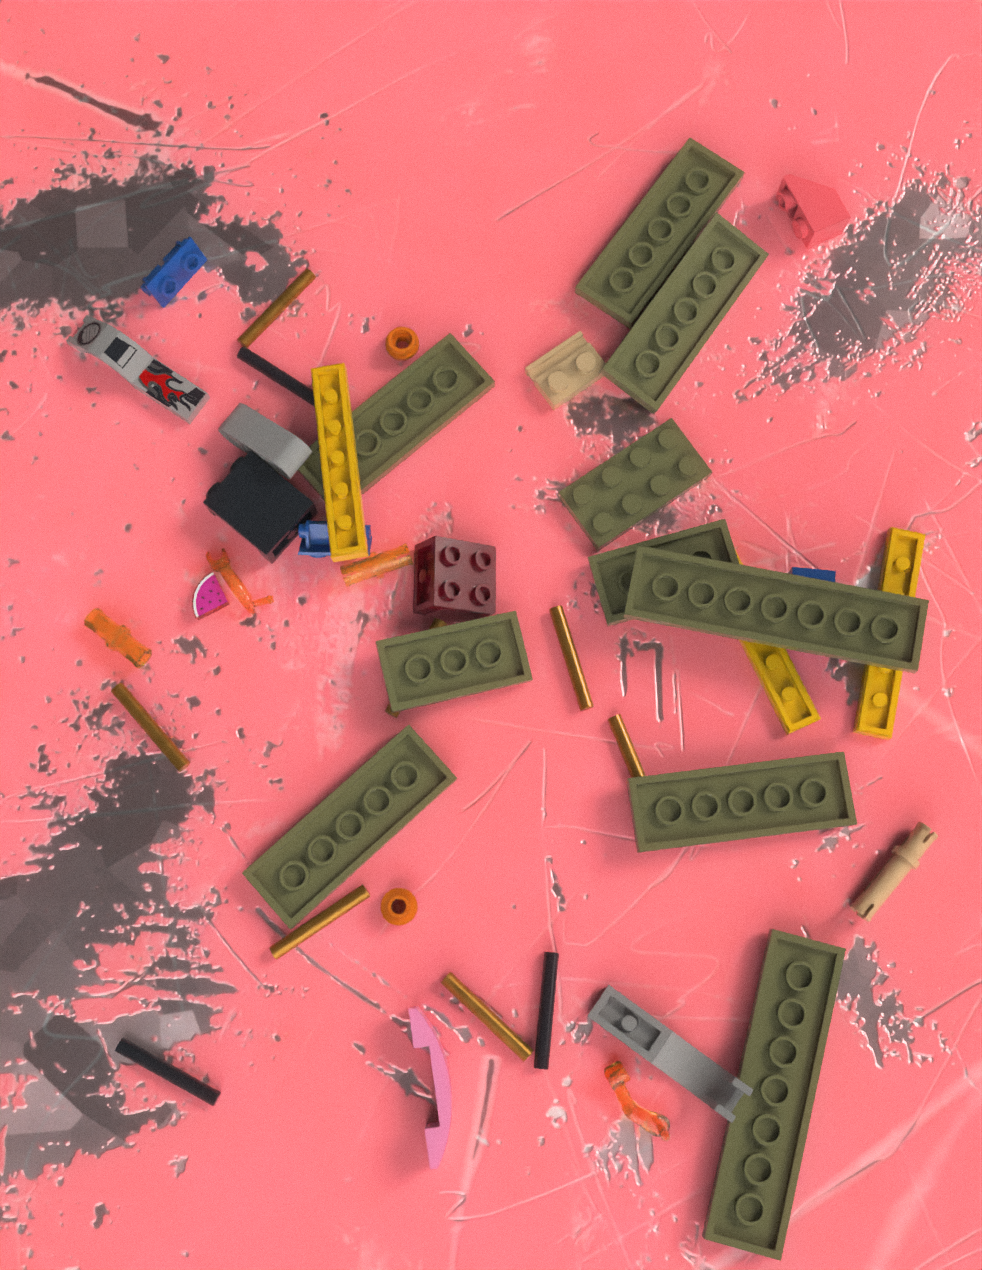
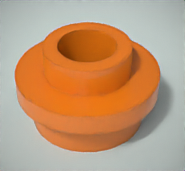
(398, 335)
(410, 911)

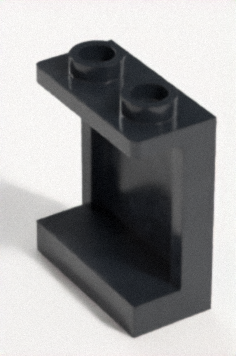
(260, 506)

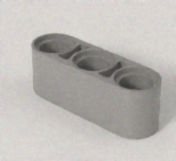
(266, 439)

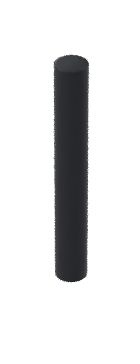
(276, 374)
(546, 1010)
(168, 1071)

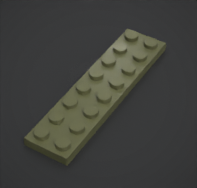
(777, 609)
(783, 1067)

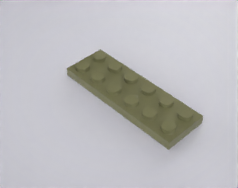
(659, 232)
(684, 313)
(409, 412)
(740, 802)
(349, 827)

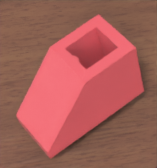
(813, 209)

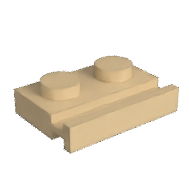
(566, 370)

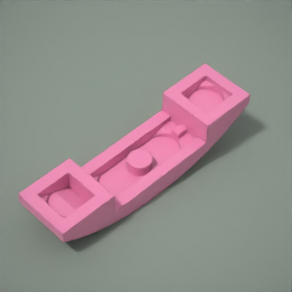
(436, 1132)

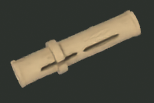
(894, 871)

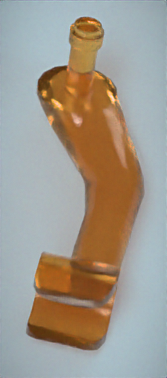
(235, 583)
(651, 1121)

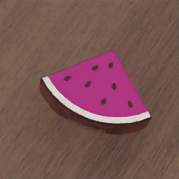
(208, 597)

